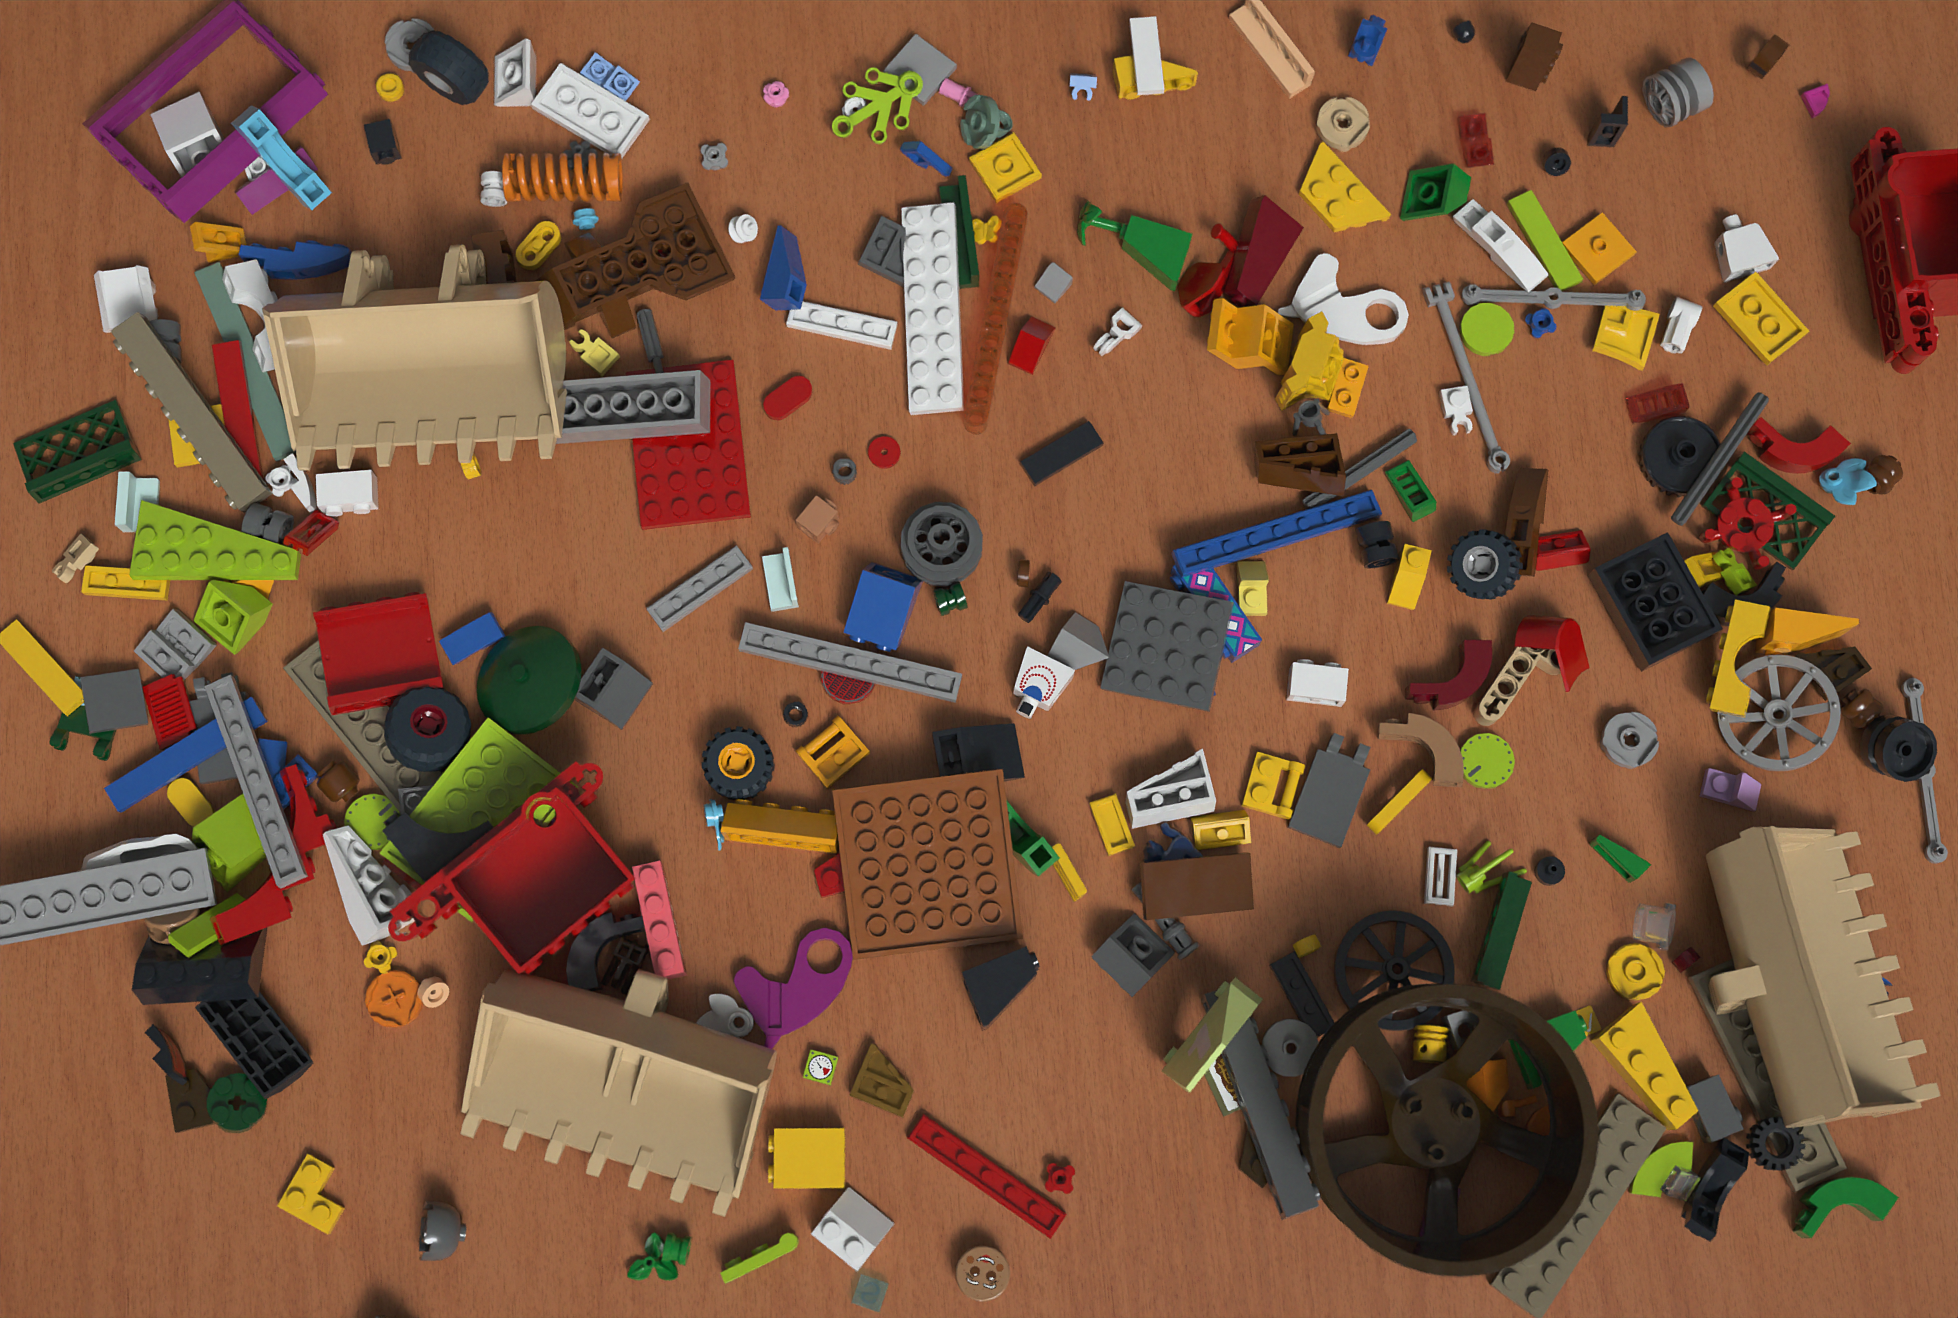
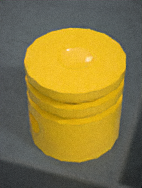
(1430, 1044)

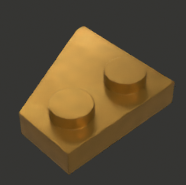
(881, 1084)

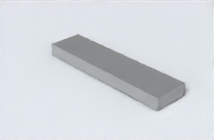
(699, 588)

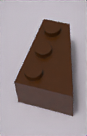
(1535, 56)
(1302, 463)

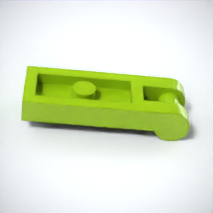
(761, 1256)

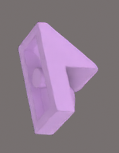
(1731, 789)

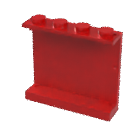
(377, 651)

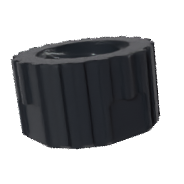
(795, 705)

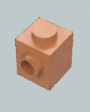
(818, 519)

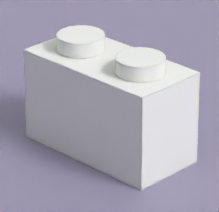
(347, 492)
(1317, 683)

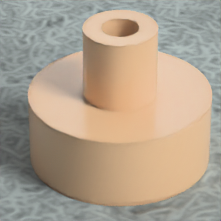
(433, 992)

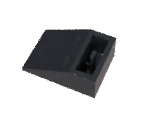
(979, 750)

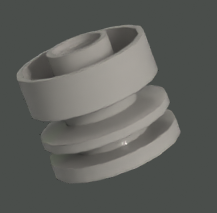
(1678, 92)

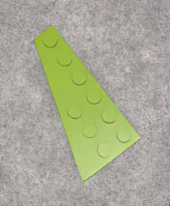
(189, 548)

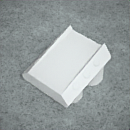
(124, 294)

